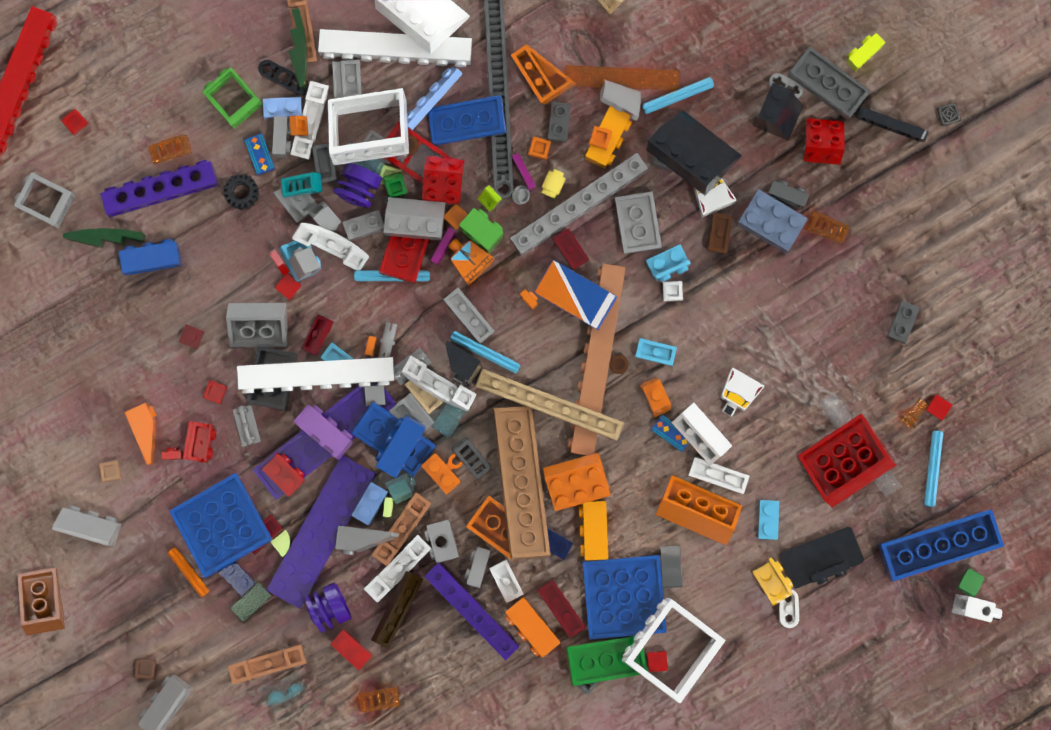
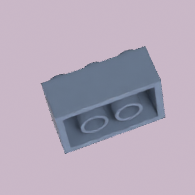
(772, 221)

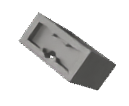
(60, 209)

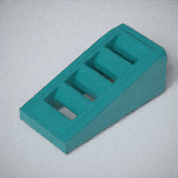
(313, 184)

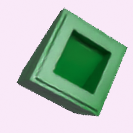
(395, 184)
(970, 582)

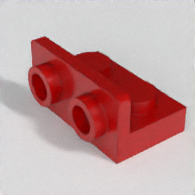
(284, 474)

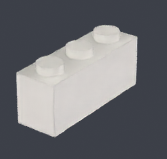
(702, 434)

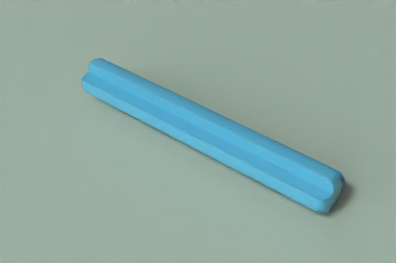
(677, 95)
(360, 275)
(485, 352)
(933, 468)

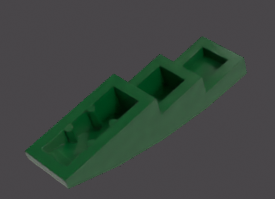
(299, 55)
(98, 236)

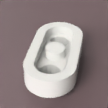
(789, 608)

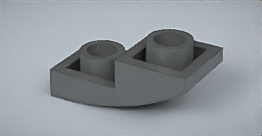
(671, 566)

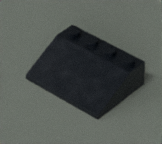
(692, 152)

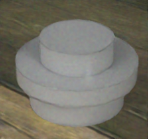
(520, 195)

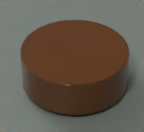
(413, 145)
(618, 364)

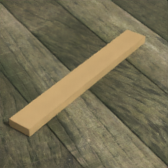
(549, 404)

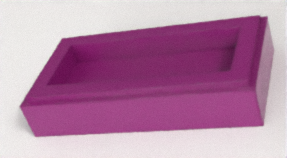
(527, 179)
(443, 246)

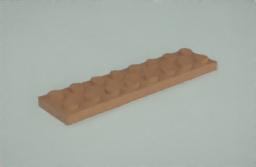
(521, 483)

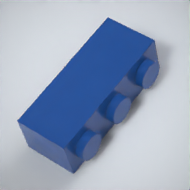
(150, 257)
(399, 445)

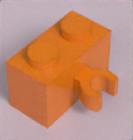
(442, 472)

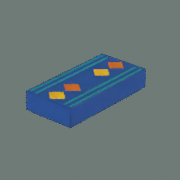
(259, 154)
(670, 433)

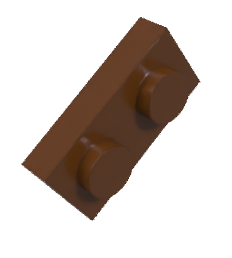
(720, 233)

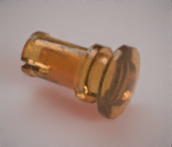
(913, 414)

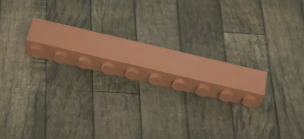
(597, 361)

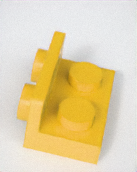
(773, 582)

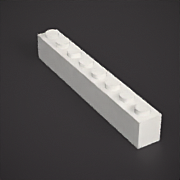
(392, 47)
(315, 374)

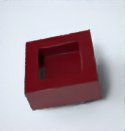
(191, 336)

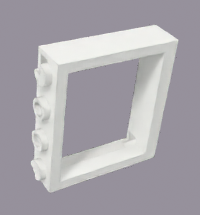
(372, 149)
(696, 669)

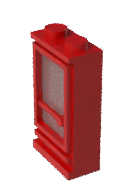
(414, 164)

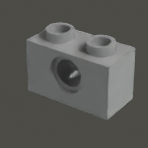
(443, 529)

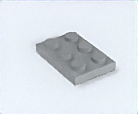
(638, 222)

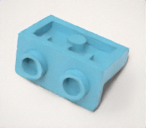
(667, 263)

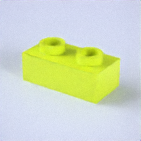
(859, 56)

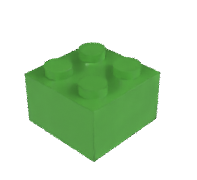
(481, 230)

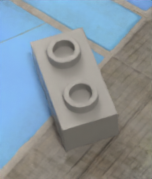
(281, 132)
(364, 225)
(476, 573)

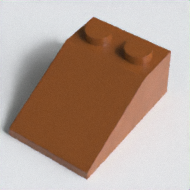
(40, 601)

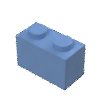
(370, 503)

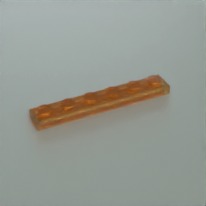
(627, 77)

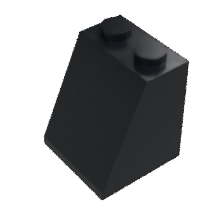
(779, 112)

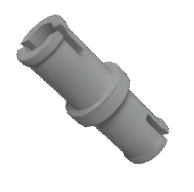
(387, 340)

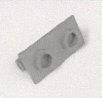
(418, 354)
(246, 425)

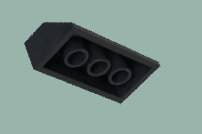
(463, 365)

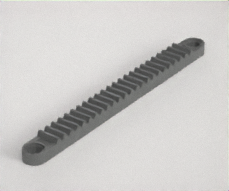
(499, 86)

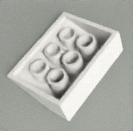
(424, 20)

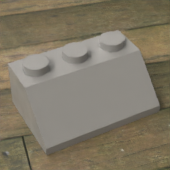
(414, 218)
(257, 324)
(87, 525)
(165, 704)

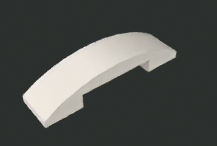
(314, 110)
(332, 243)
(437, 386)
(396, 569)

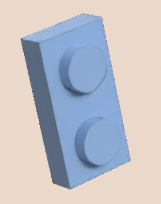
(282, 107)

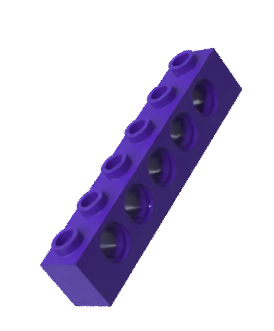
(111, 195)
(472, 611)

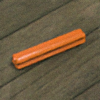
(188, 572)

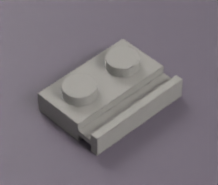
(347, 78)
(298, 205)
(412, 408)

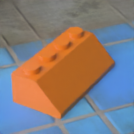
(699, 510)

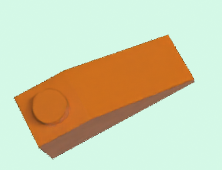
(143, 425)

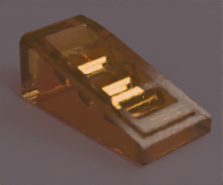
(185, 144)
(824, 233)
(362, 701)

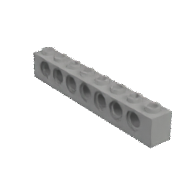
(579, 204)

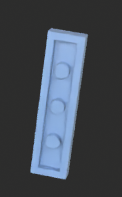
(436, 92)

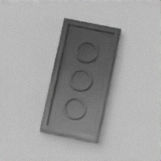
(828, 83)

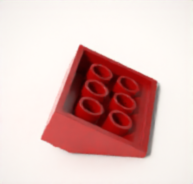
(846, 460)

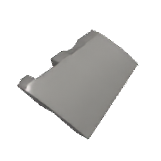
(621, 98)

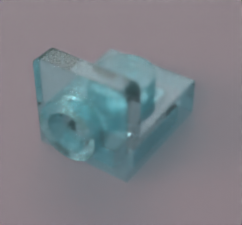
(401, 486)

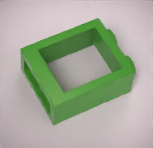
(245, 111)

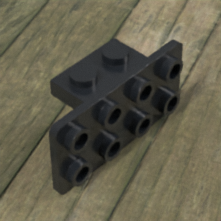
(822, 558)

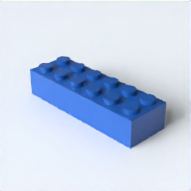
(940, 545)

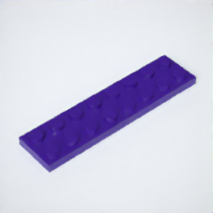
(308, 453)
(319, 531)

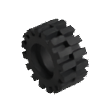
(249, 199)

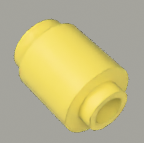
(553, 183)

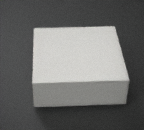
(672, 291)

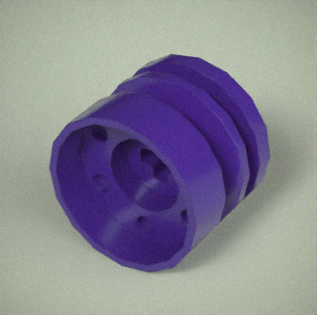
(357, 185)
(327, 607)

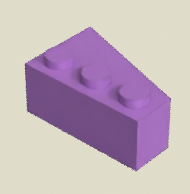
(324, 431)

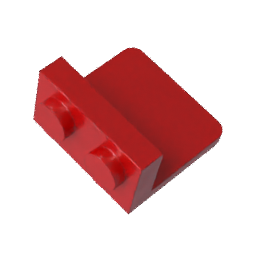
(824, 141)
(442, 179)

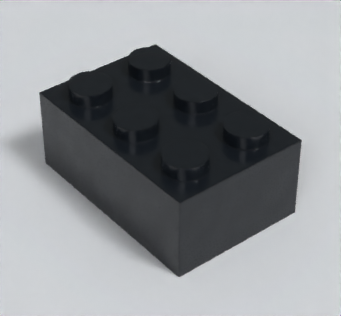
(277, 399)

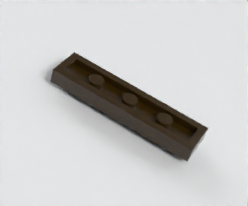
(397, 609)

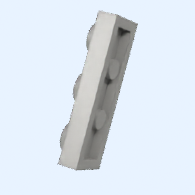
(469, 315)

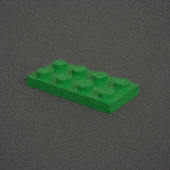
(601, 661)

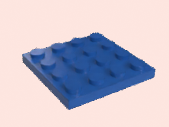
(220, 525)
(622, 595)

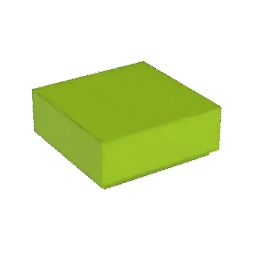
(489, 198)

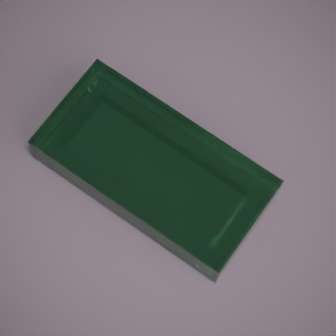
(251, 602)

